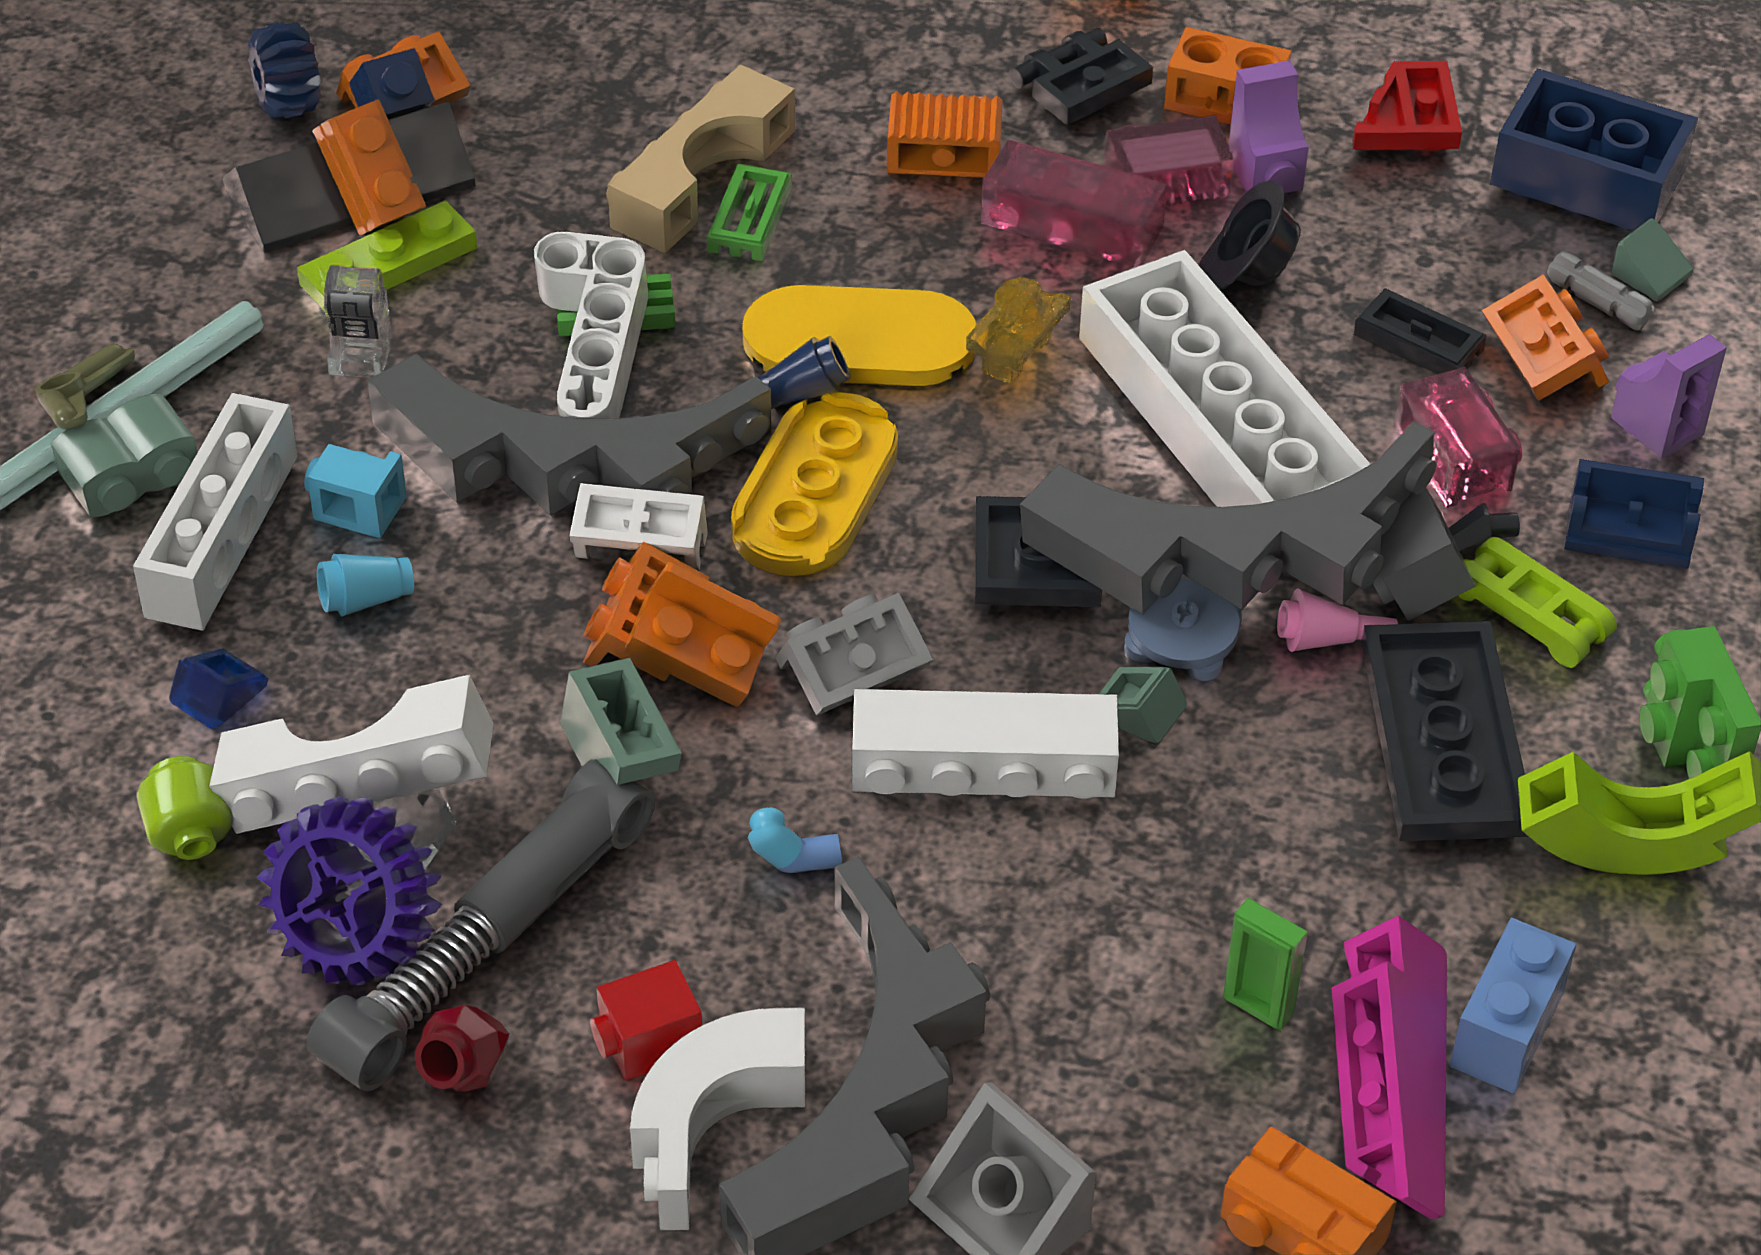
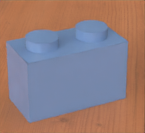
(1512, 1005)

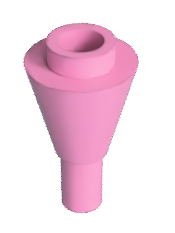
(1317, 622)

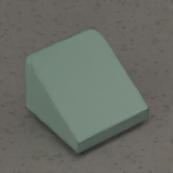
(1651, 261)
(1146, 700)

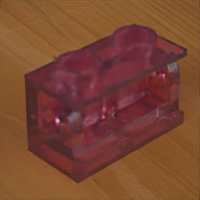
(1470, 439)

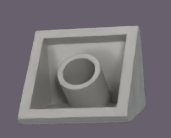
(1006, 1183)

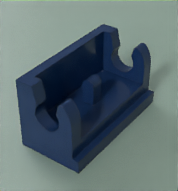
(1634, 513)

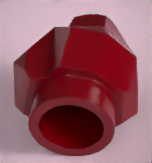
(461, 1048)

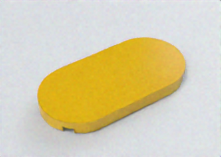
(880, 331)
(814, 484)

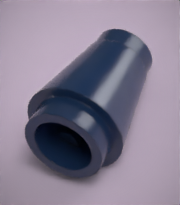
(807, 373)

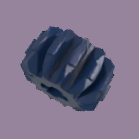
(284, 70)

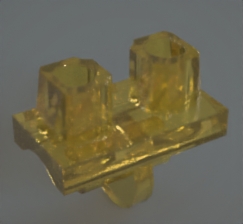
(1016, 327)

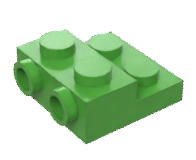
(1697, 703)

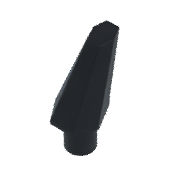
(1480, 525)

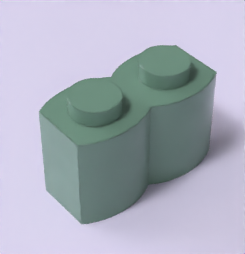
(125, 455)

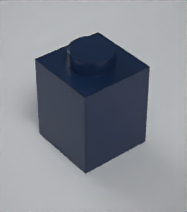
(395, 81)

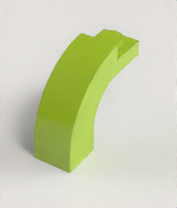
(1638, 828)

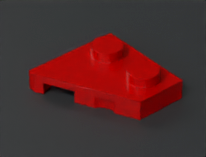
(1411, 110)

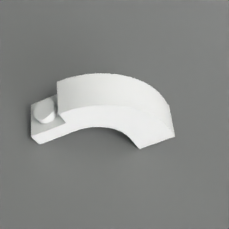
(700, 1079)

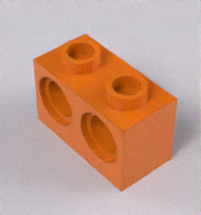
(1205, 71)

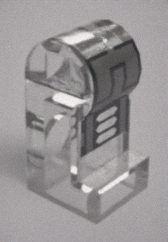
(357, 321)

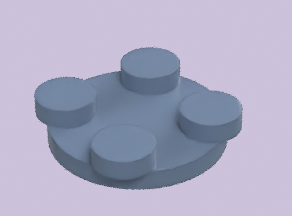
(1185, 631)

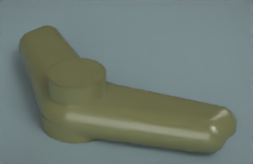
(65, 393)

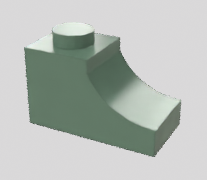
(617, 723)

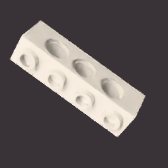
(216, 512)

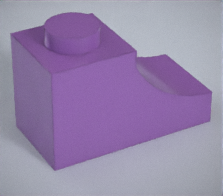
(1267, 127)
(1669, 396)

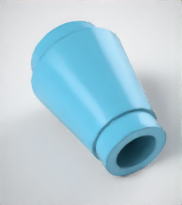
(362, 581)

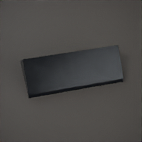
(297, 198)

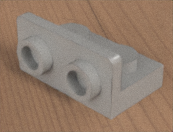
(860, 650)

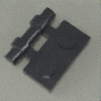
(1082, 74)

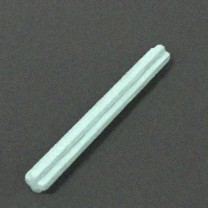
(161, 376)

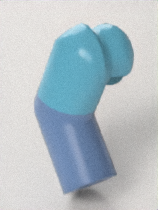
(788, 851)

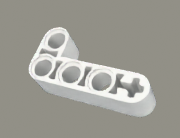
(609, 290)

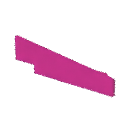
(1394, 1062)

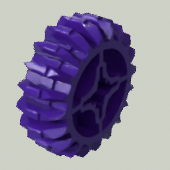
(318, 864)

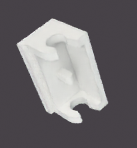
(629, 516)

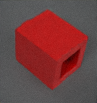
(644, 1017)

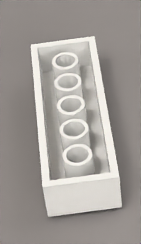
(1212, 385)

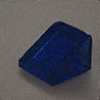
(214, 686)

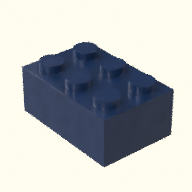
(1592, 150)

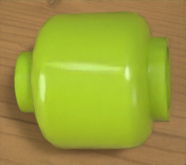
(182, 808)

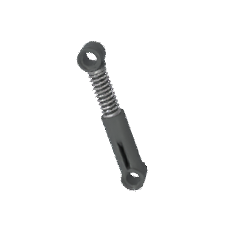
(368, 1035)

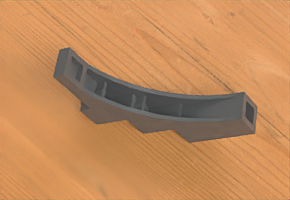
(474, 441)
(1144, 546)
(852, 1157)

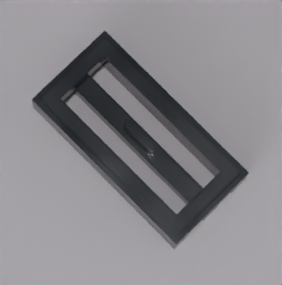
(1418, 333)

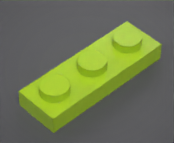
(397, 250)

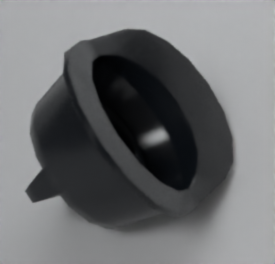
(1254, 240)

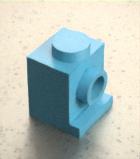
(356, 489)

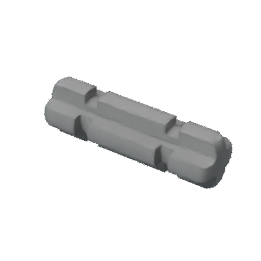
(1600, 290)

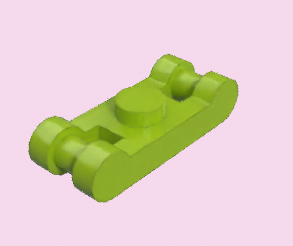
(1537, 600)

